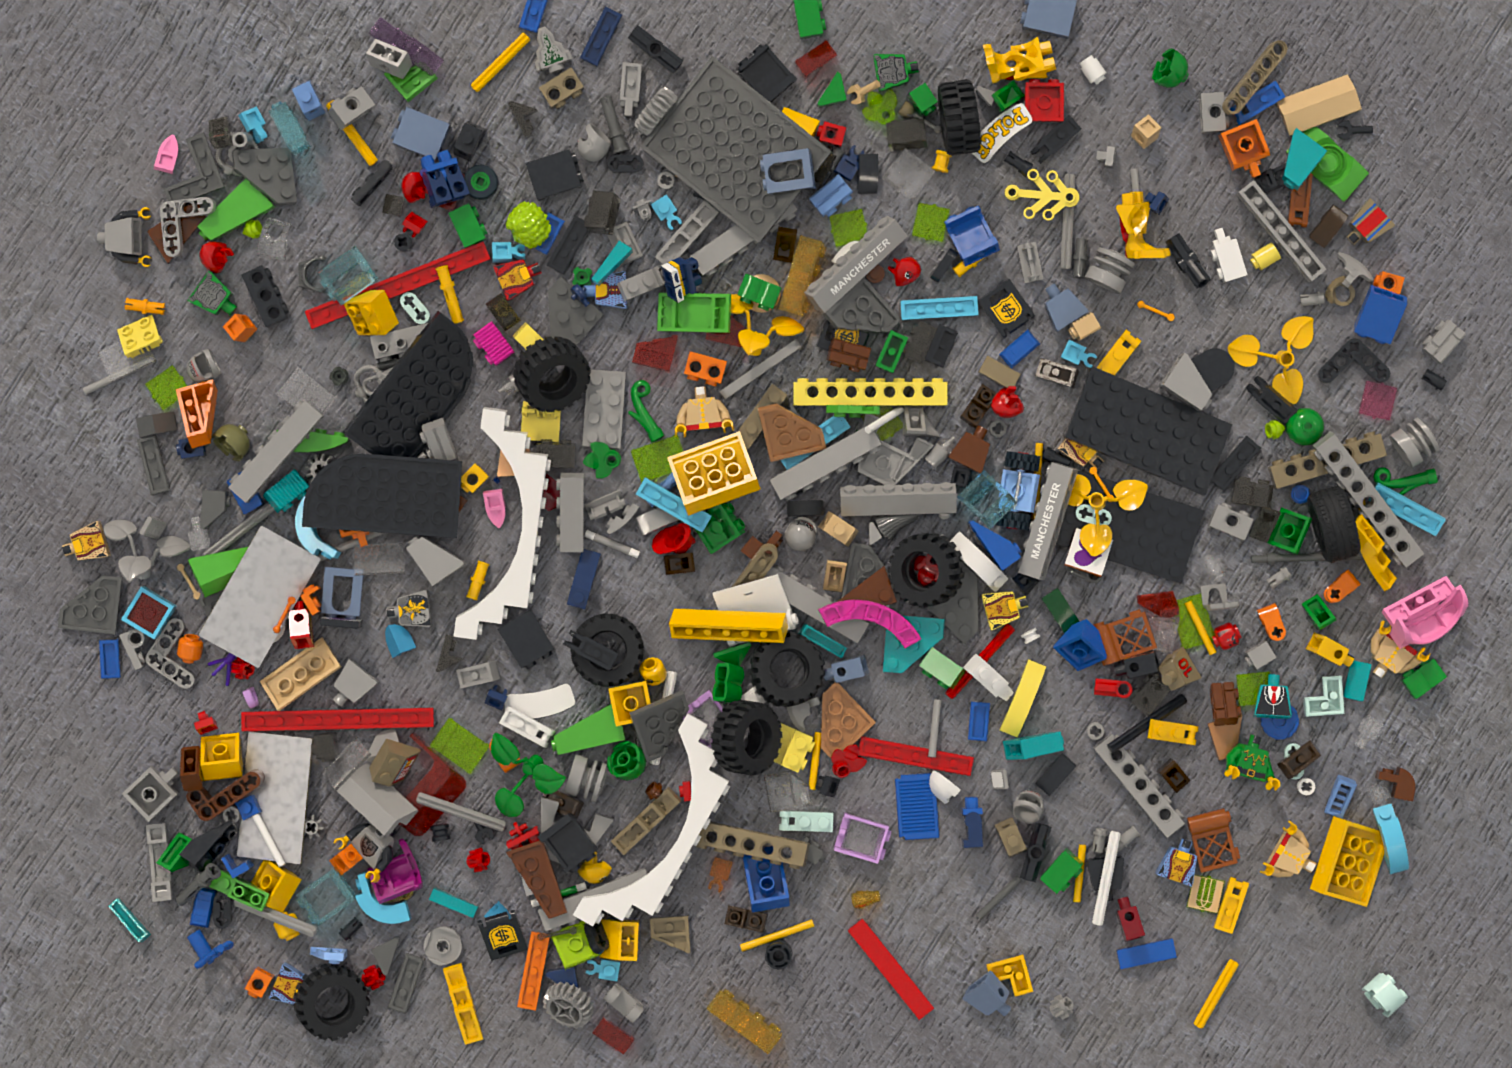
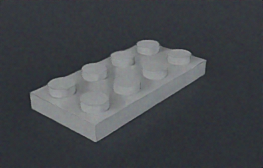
(604, 408)

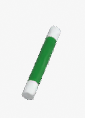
(565, 892)

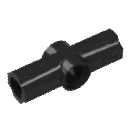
(646, 41)
(1032, 864)

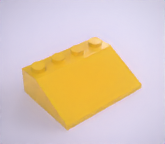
(713, 473)
(1349, 862)

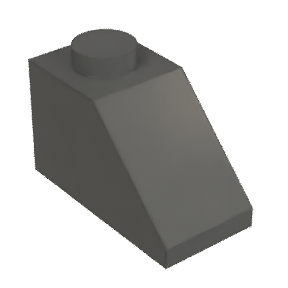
(213, 506)

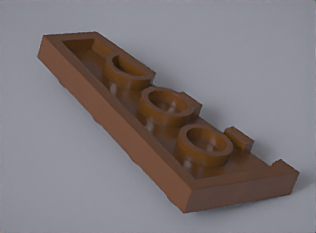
(537, 871)

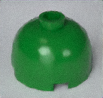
(1172, 69)
(1305, 427)
(626, 761)

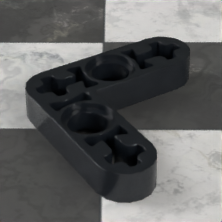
(1357, 356)

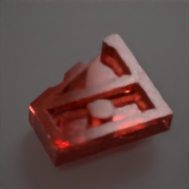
(656, 353)
(1161, 604)

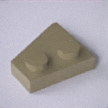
(672, 931)

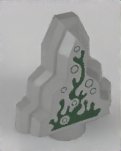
(550, 53)

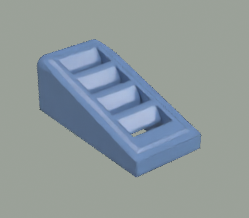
(1334, 794)

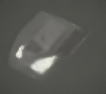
(1164, 632)

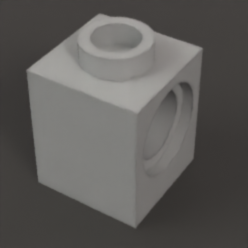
(1259, 655)

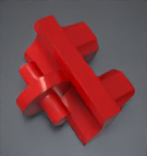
(530, 834)

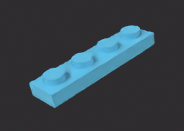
(939, 308)
(831, 429)
(671, 504)
(1411, 510)

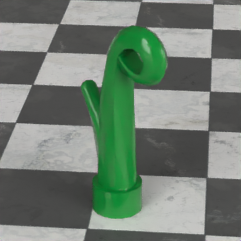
(643, 416)
(1410, 482)

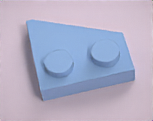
(334, 955)

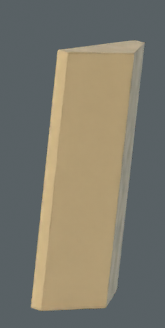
(1319, 104)
(300, 674)

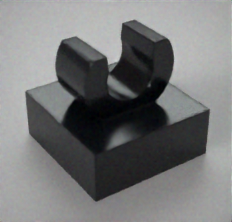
(829, 785)

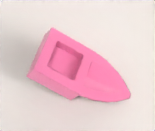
(167, 155)
(495, 506)

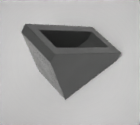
(156, 424)
(385, 954)

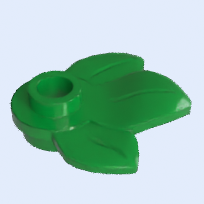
(599, 459)

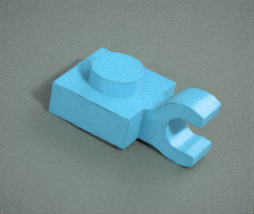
(253, 122)

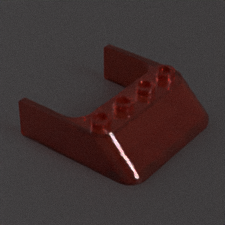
(439, 782)

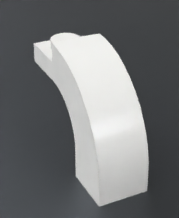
(979, 562)

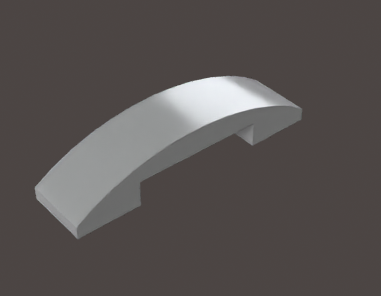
(161, 878)

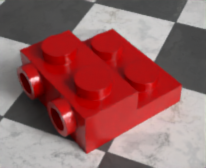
(1044, 100)

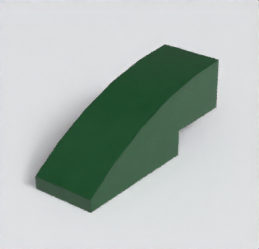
(1060, 609)

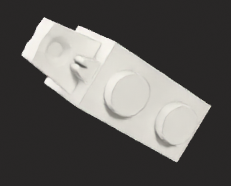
(1228, 257)
(988, 677)

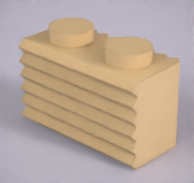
(1084, 326)

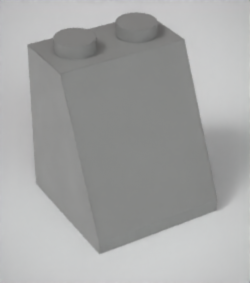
(1187, 384)
(433, 559)

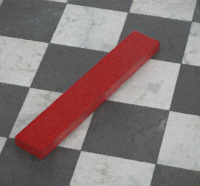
(915, 756)
(890, 969)

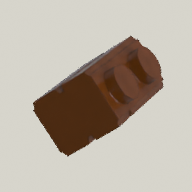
(848, 354)
(1224, 704)
(190, 768)

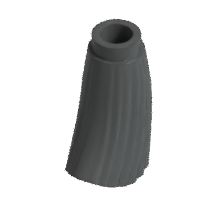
(890, 524)

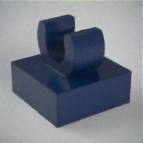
(1157, 202)
(496, 699)

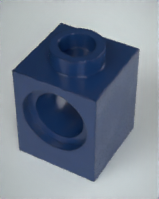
(181, 450)

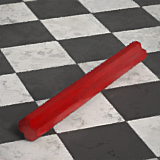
(986, 654)

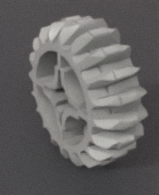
(655, 111)
(568, 1005)

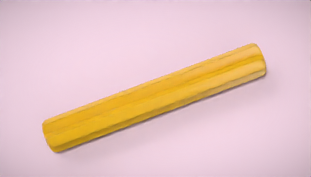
(500, 62)
(358, 142)
(1216, 993)

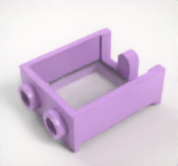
(707, 711)
(862, 838)

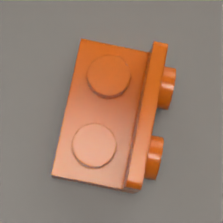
(311, 602)

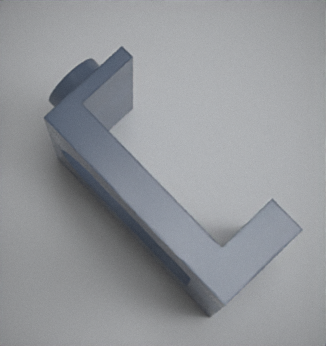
(775, 187)
(355, 606)

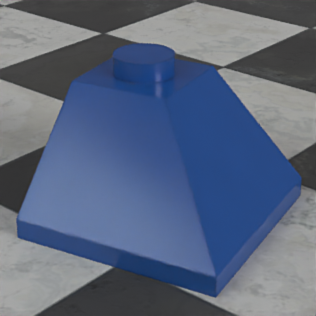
(1081, 645)

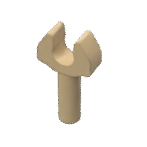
(862, 91)

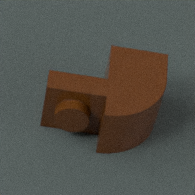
(754, 545)
(1403, 783)

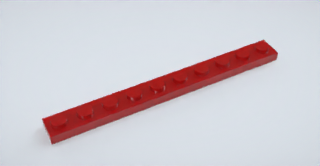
(404, 282)
(337, 719)

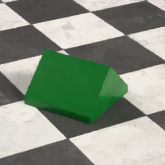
(1289, 531)

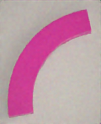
(872, 612)

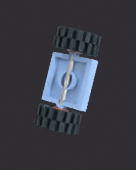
(1022, 488)

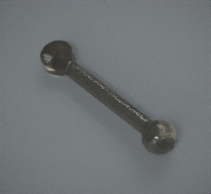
(572, 930)

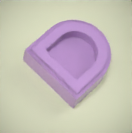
(251, 697)

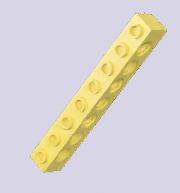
(801, 398)

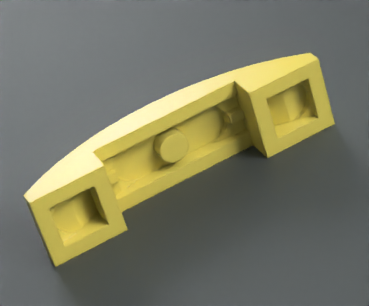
(1023, 698)

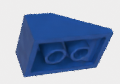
(1000, 549)
(765, 883)

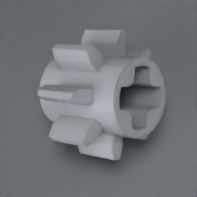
(317, 828)
(1061, 1007)

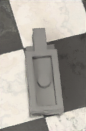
(630, 86)

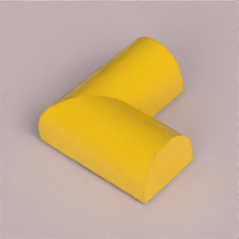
(1016, 970)

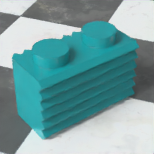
(286, 491)

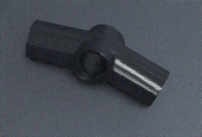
(1187, 261)

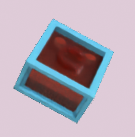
(149, 612)

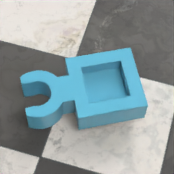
(664, 209)
(503, 252)
(1075, 353)
(607, 969)

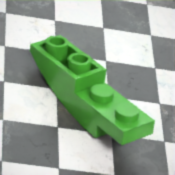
(321, 441)
(241, 890)

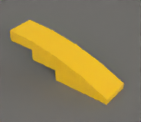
(1373, 554)
(463, 1003)

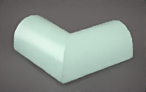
(1331, 701)

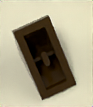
(679, 563)
(1173, 775)

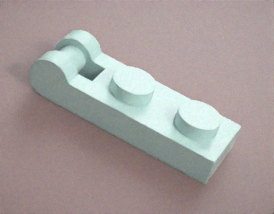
(807, 821)

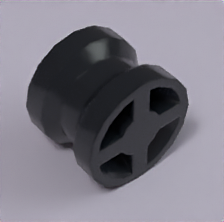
(440, 832)

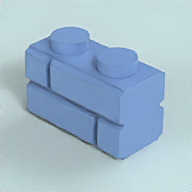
(830, 196)

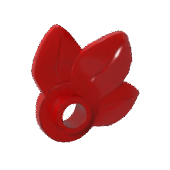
(927, 570)
(848, 760)

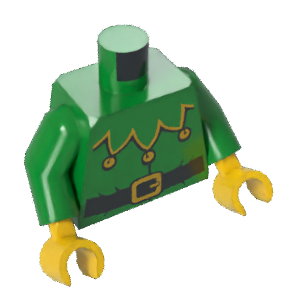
(1251, 763)

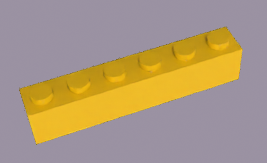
(728, 625)

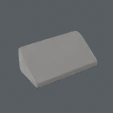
(624, 234)

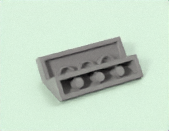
(377, 802)

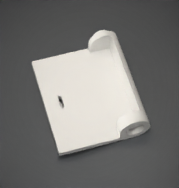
(766, 596)

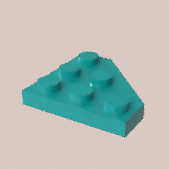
(899, 659)

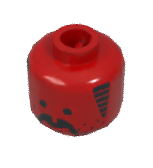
(1226, 636)

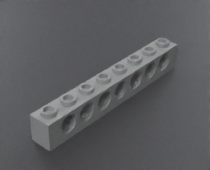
(1330, 444)

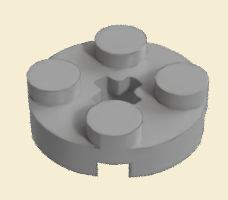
(433, 951)

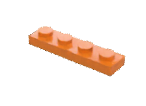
(533, 972)

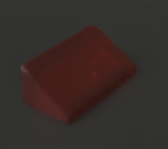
(815, 58)
(613, 1035)

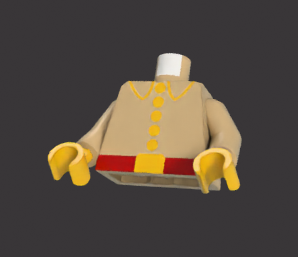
(702, 414)
(1390, 656)
(1289, 854)

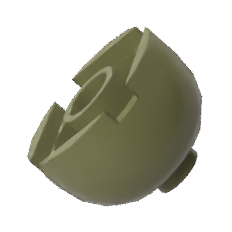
(232, 440)

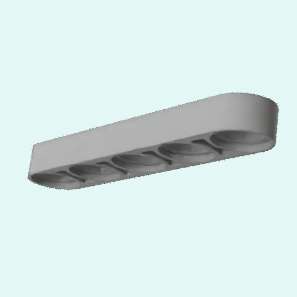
(760, 369)

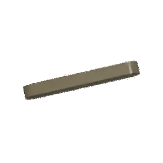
(1246, 81)

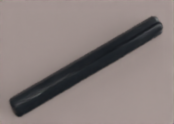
(1143, 725)

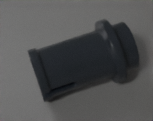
(1434, 379)
(349, 930)

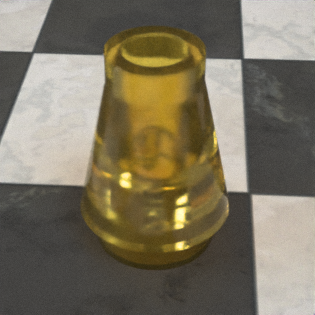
(864, 898)

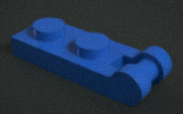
(1260, 101)

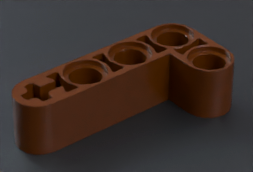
(229, 793)

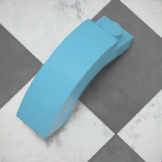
(310, 538)
(1393, 839)
(383, 912)

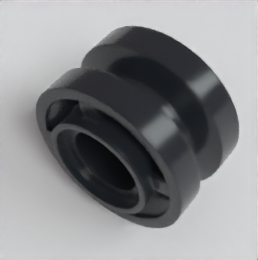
(778, 963)

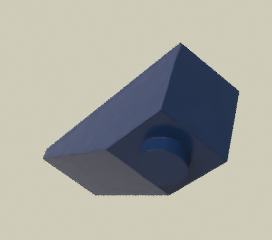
(583, 579)

